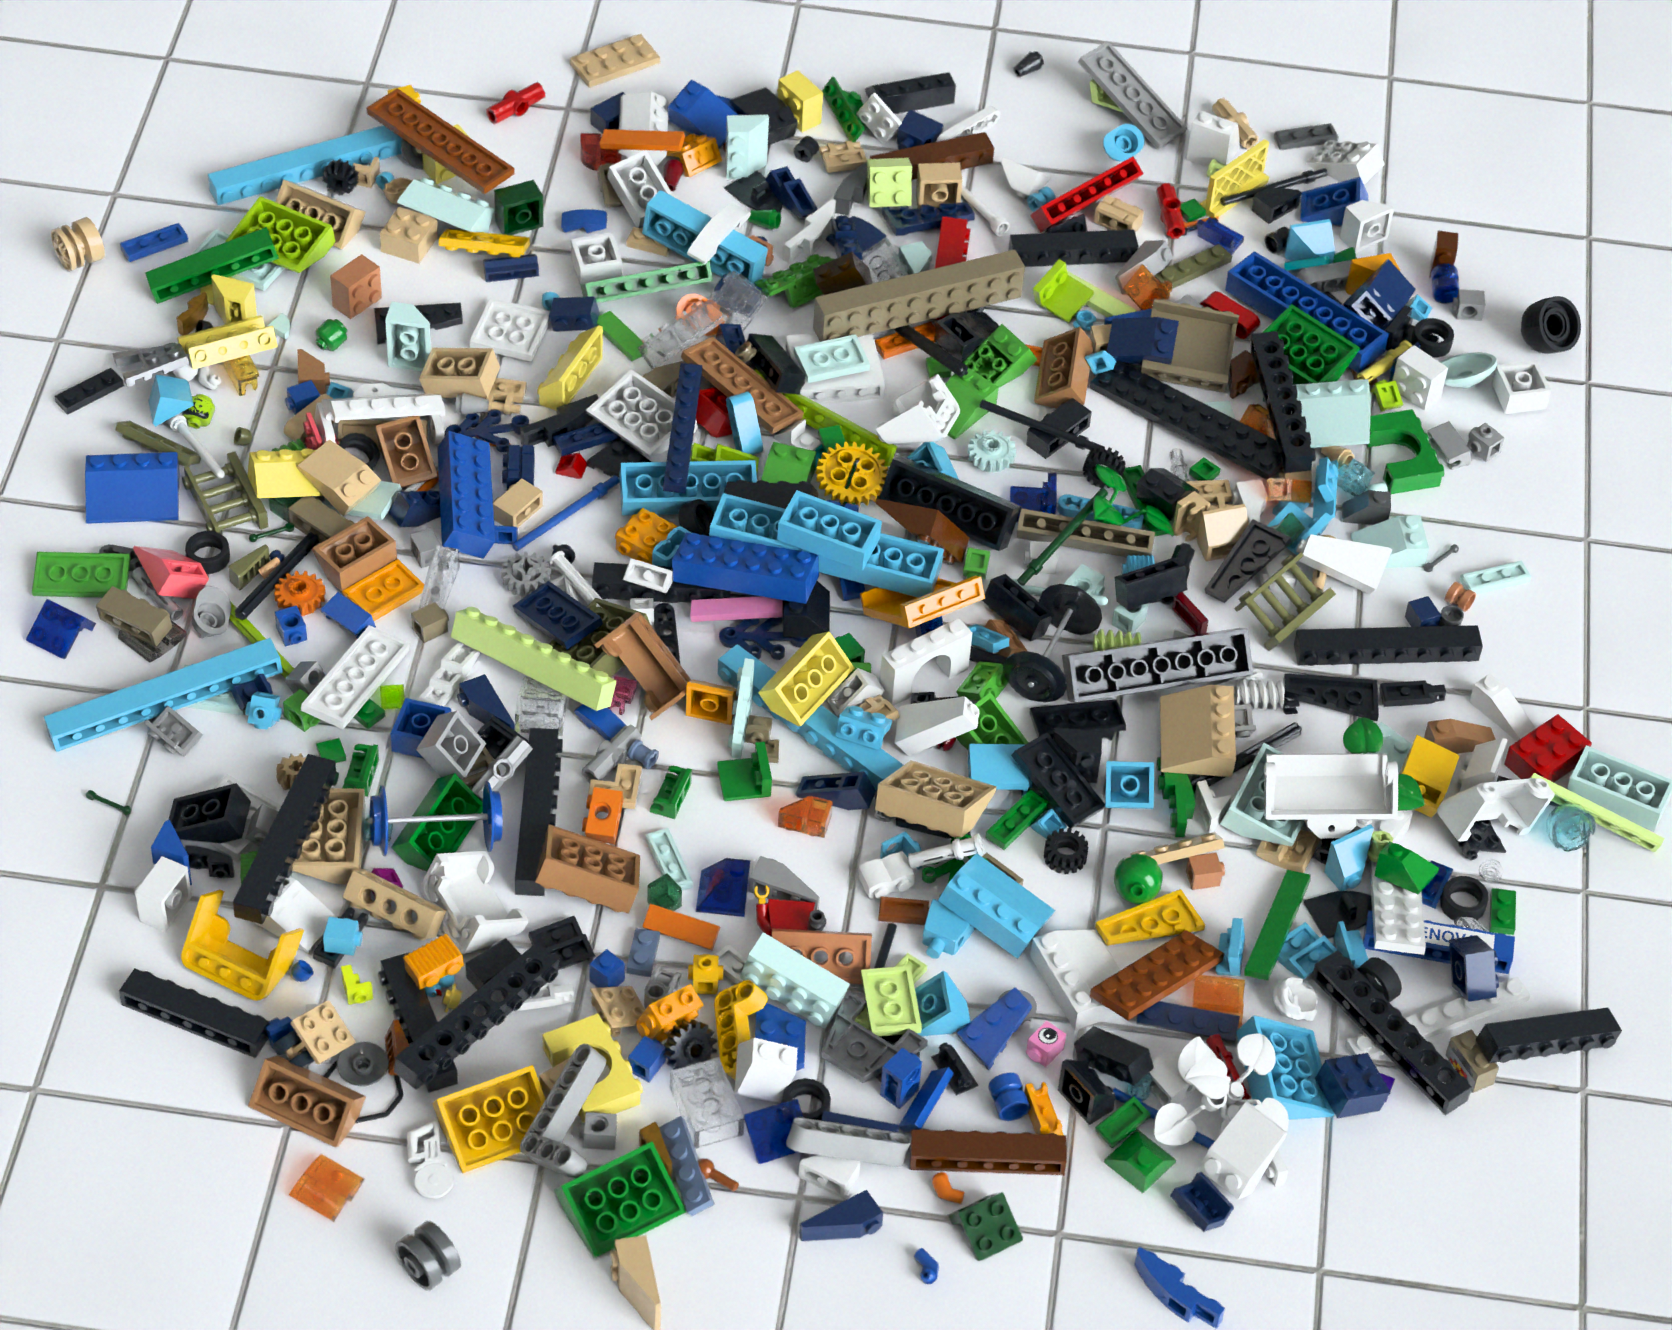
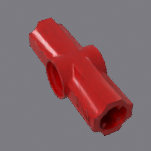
(515, 103)
(1170, 210)

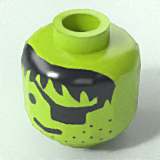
(201, 413)

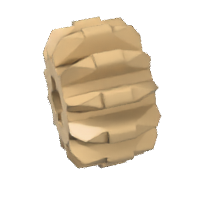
(288, 770)

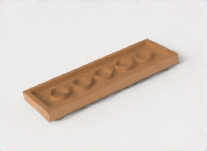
(734, 377)

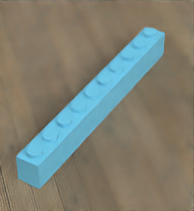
(301, 164)
(152, 696)
(818, 728)

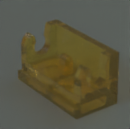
(242, 372)

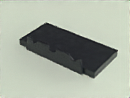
(1093, 716)

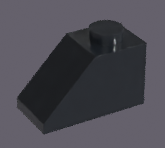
(1275, 203)

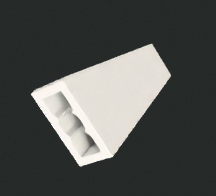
(1345, 560)
(934, 722)

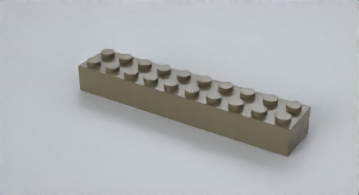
(919, 296)

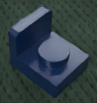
(243, 692)

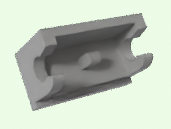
(1451, 445)

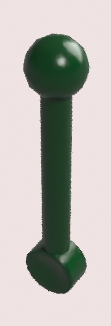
(289, 527)
(92, 795)

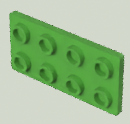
(796, 281)

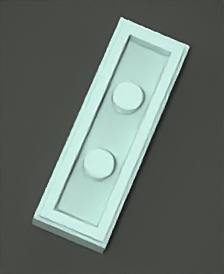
(1496, 577)
(668, 857)

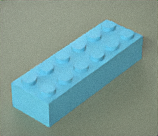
(678, 226)
(707, 480)

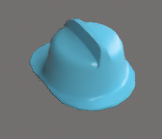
(1123, 142)

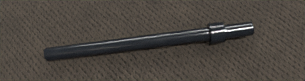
(1306, 177)
(1080, 441)

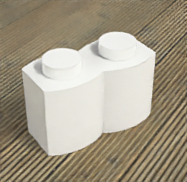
(886, 875)

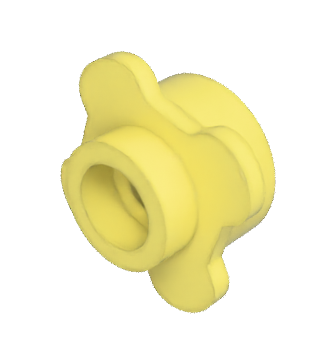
(451, 998)

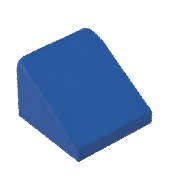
(505, 534)

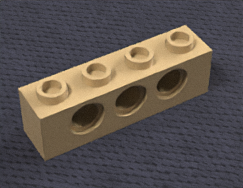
(428, 914)

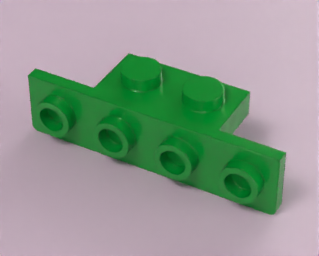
(845, 106)

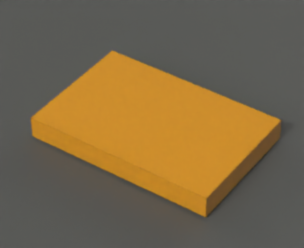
(385, 589)

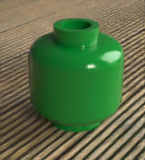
(331, 334)

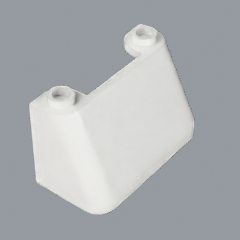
(921, 414)
(1509, 801)
(472, 908)

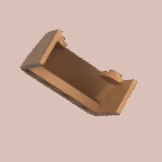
(648, 662)

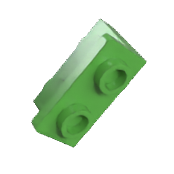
(982, 680)

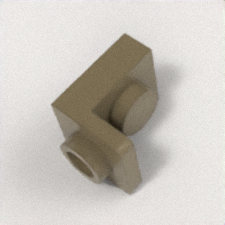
(758, 729)

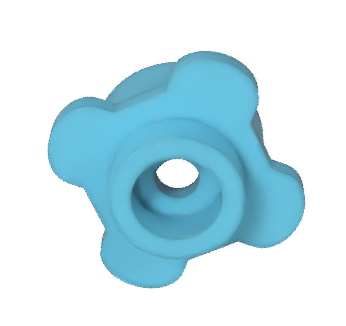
(1084, 320)

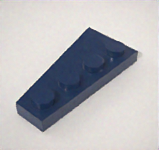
(924, 218)

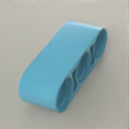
(744, 423)

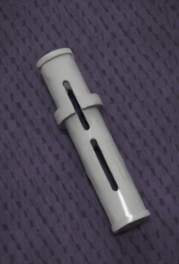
(142, 579)

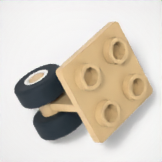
(318, 1031)

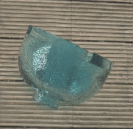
(1570, 826)

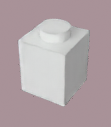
(1035, 550)

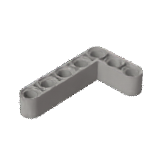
(558, 1112)

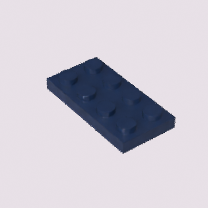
(557, 615)

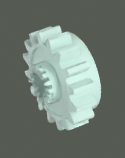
(991, 451)

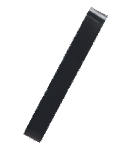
(669, 640)

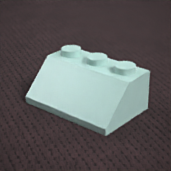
(745, 144)
(407, 337)

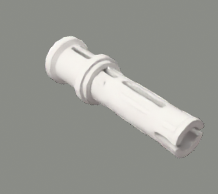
(958, 850)

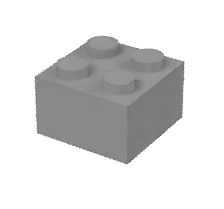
(451, 745)

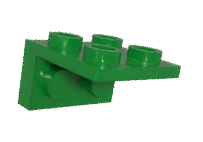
(746, 777)

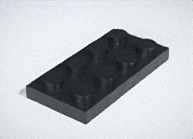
(1058, 780)

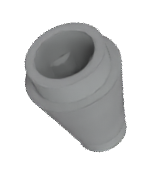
(471, 404)

